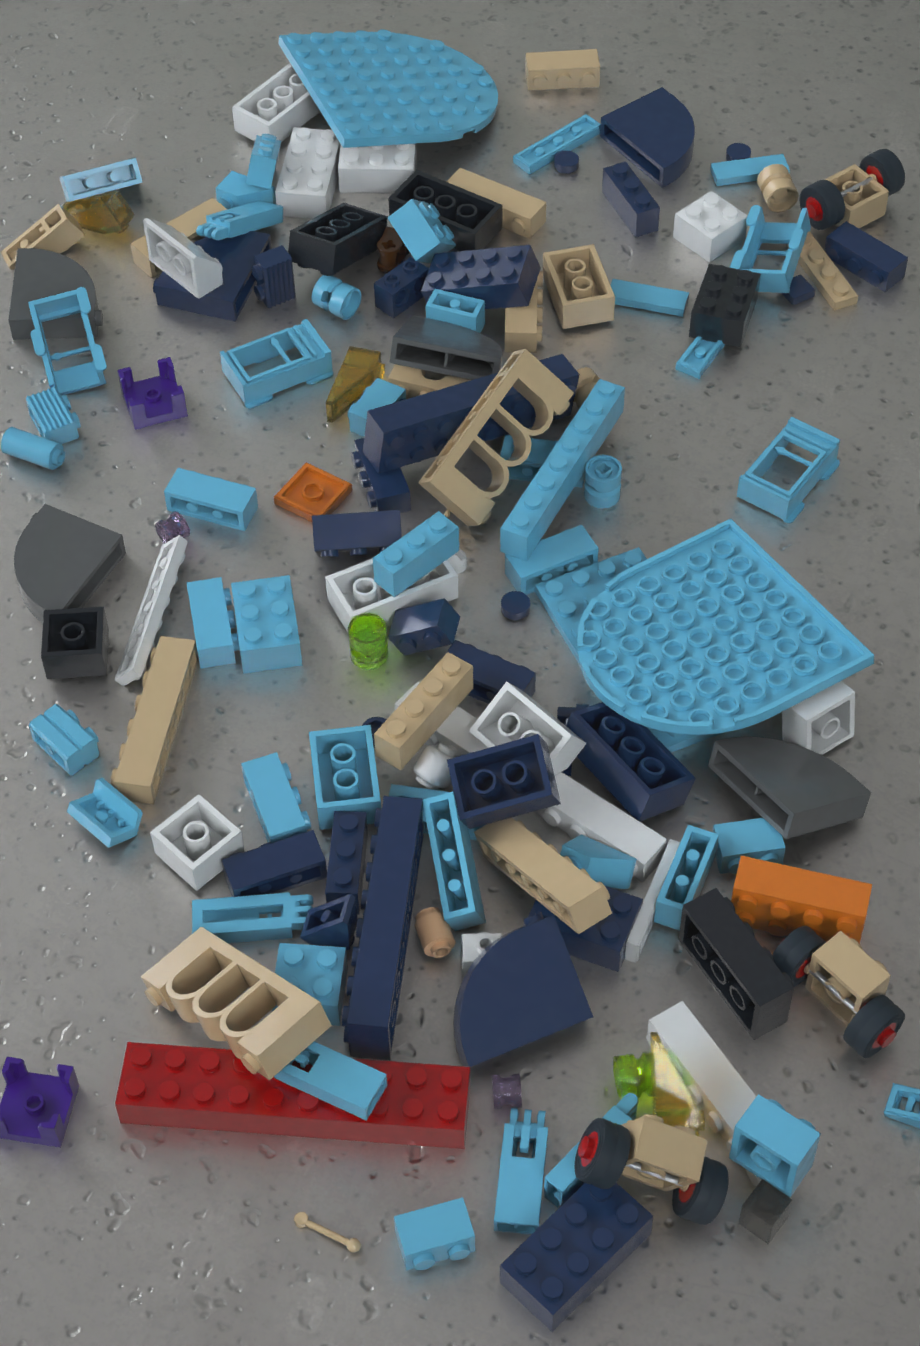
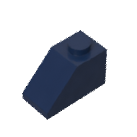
(332, 923)

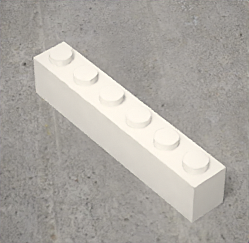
(705, 1071)

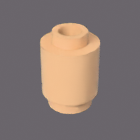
(434, 932)

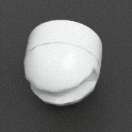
(458, 561)

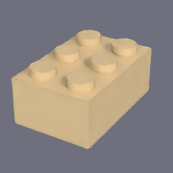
(578, 286)

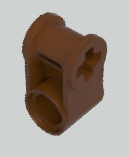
(391, 250)

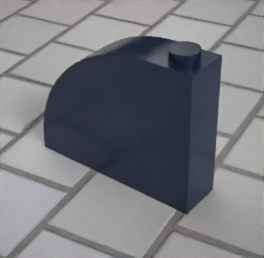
(653, 135)
(238, 280)
(517, 993)

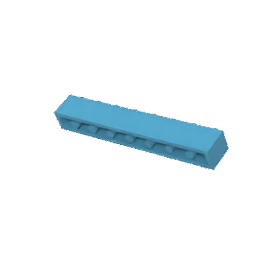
(561, 470)

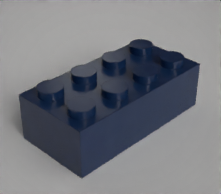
(497, 275)
(630, 762)
(575, 1251)

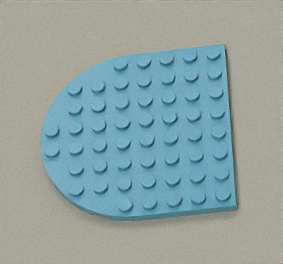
(391, 86)
(711, 638)

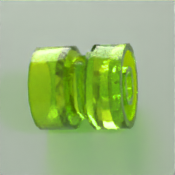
(368, 641)
(633, 1074)

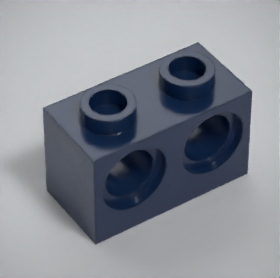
(400, 287)

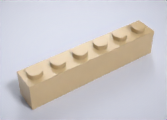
(155, 720)
(544, 873)

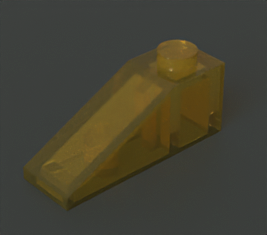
(101, 213)
(357, 372)
(669, 1091)

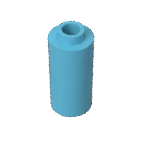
(32, 448)

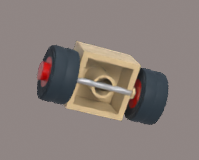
(854, 193)
(845, 983)
(657, 1157)

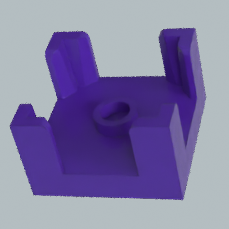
(154, 398)
(35, 1104)

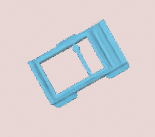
(778, 233)
(76, 377)
(258, 389)
(789, 503)

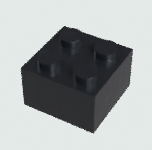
(75, 642)

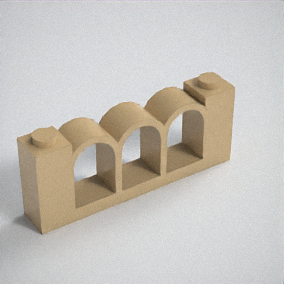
(547, 396)
(266, 1047)

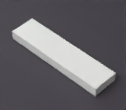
(645, 918)

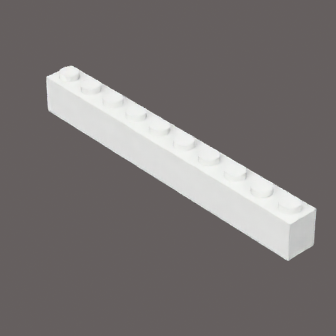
(580, 808)

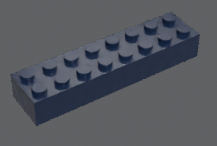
(425, 423)
(384, 929)

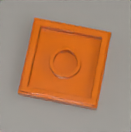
(312, 492)

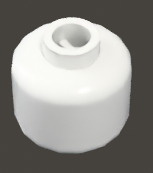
(433, 767)

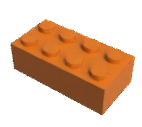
(788, 897)

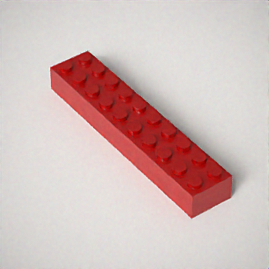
(219, 1093)

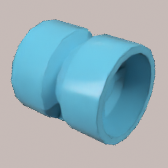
(336, 296)
(602, 481)

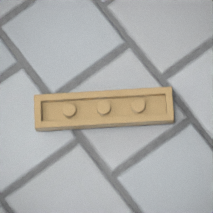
(826, 275)

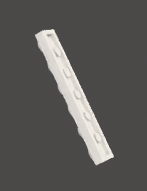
(151, 611)

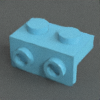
(107, 814)

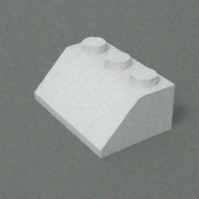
(182, 258)
(517, 716)

